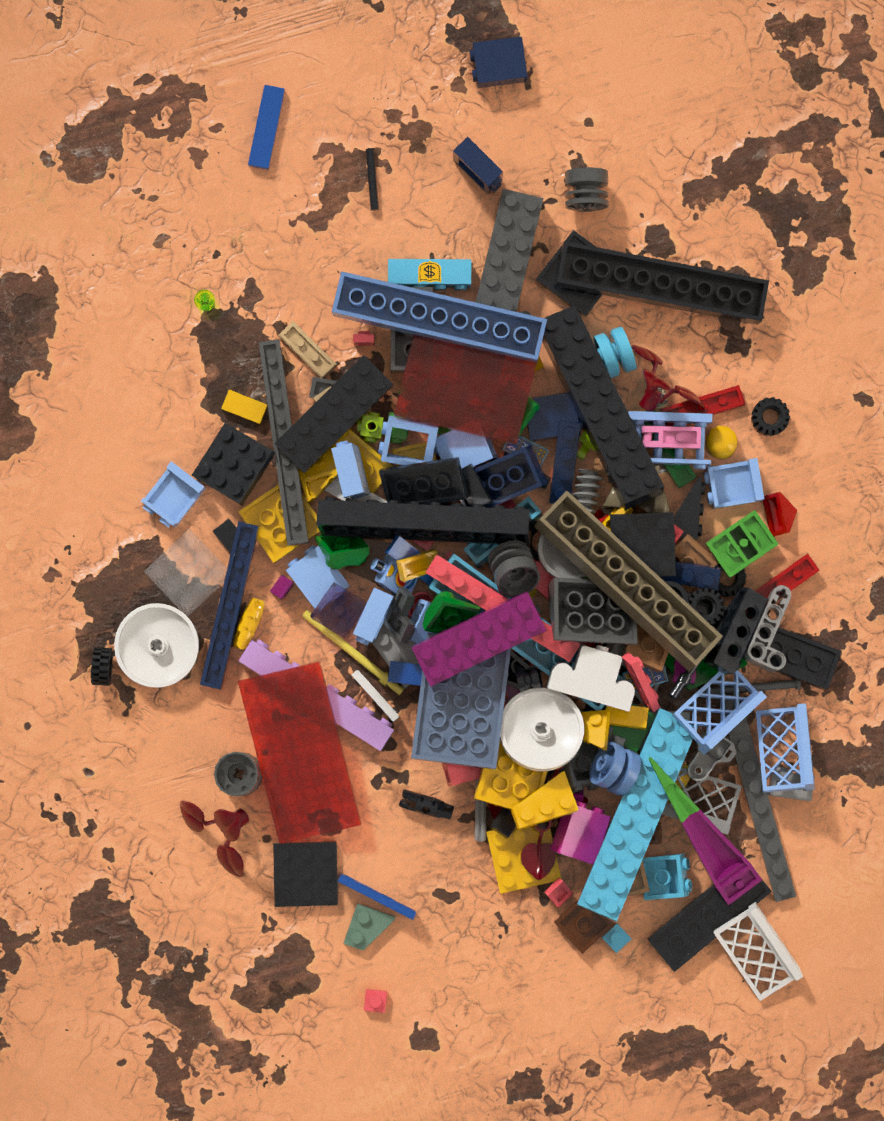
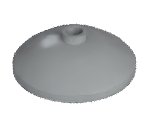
(555, 561)

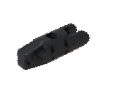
(426, 805)

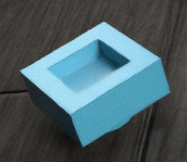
(616, 938)

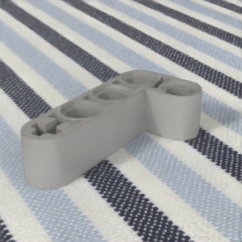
(771, 627)

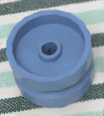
(615, 769)

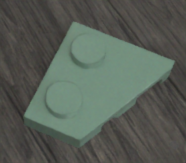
(366, 926)

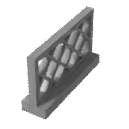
(722, 825)

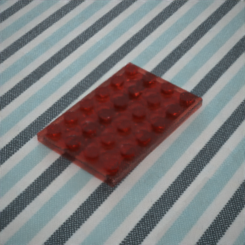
(465, 389)

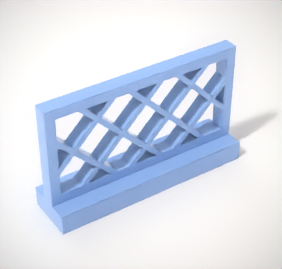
(727, 723)
(802, 742)

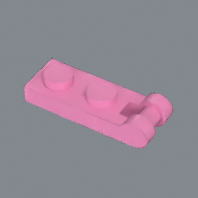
(672, 437)

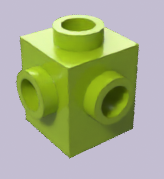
(368, 435)

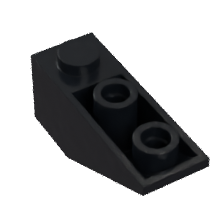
(688, 513)

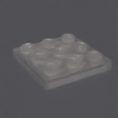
(187, 572)

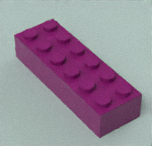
(478, 638)

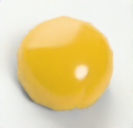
(721, 442)

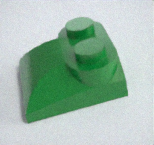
(342, 550)
(447, 612)

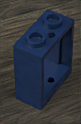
(478, 166)

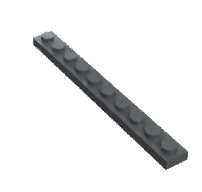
(280, 422)
(760, 810)

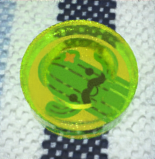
(204, 300)

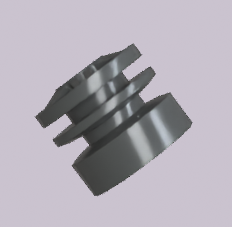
(586, 186)
(513, 568)
(228, 767)

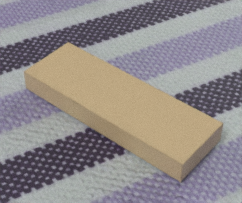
(307, 350)

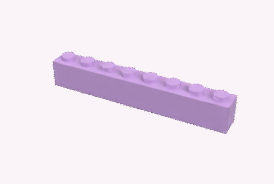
(346, 713)

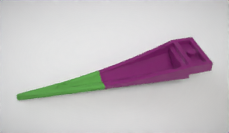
(723, 862)

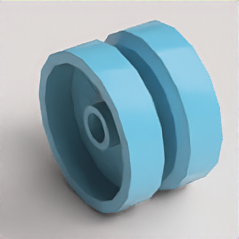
(615, 352)

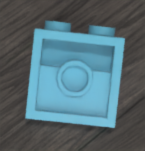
(667, 876)

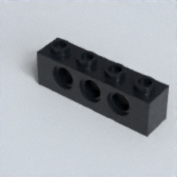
(736, 618)

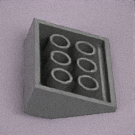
(587, 614)

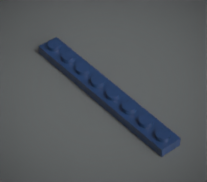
(229, 605)

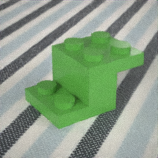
(741, 544)

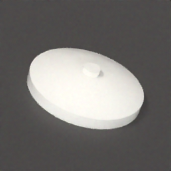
(156, 645)
(541, 729)

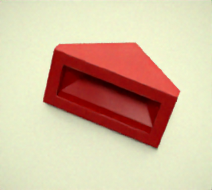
(779, 513)

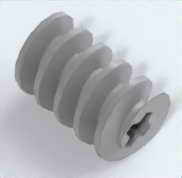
(587, 488)

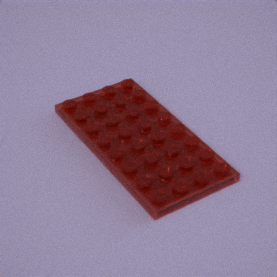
(299, 752)

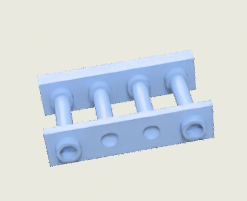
(679, 420)

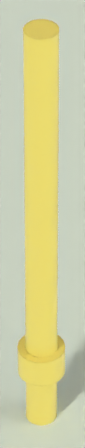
(383, 676)

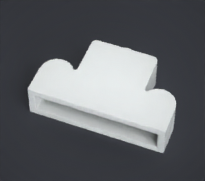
(593, 678)

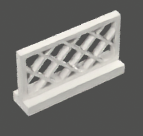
(773, 941)

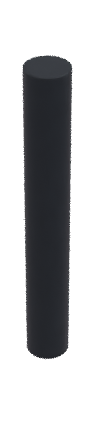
(372, 179)

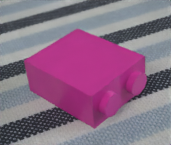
(581, 833)

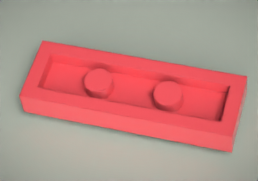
(641, 681)

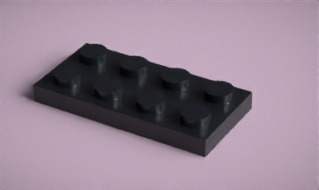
(425, 482)

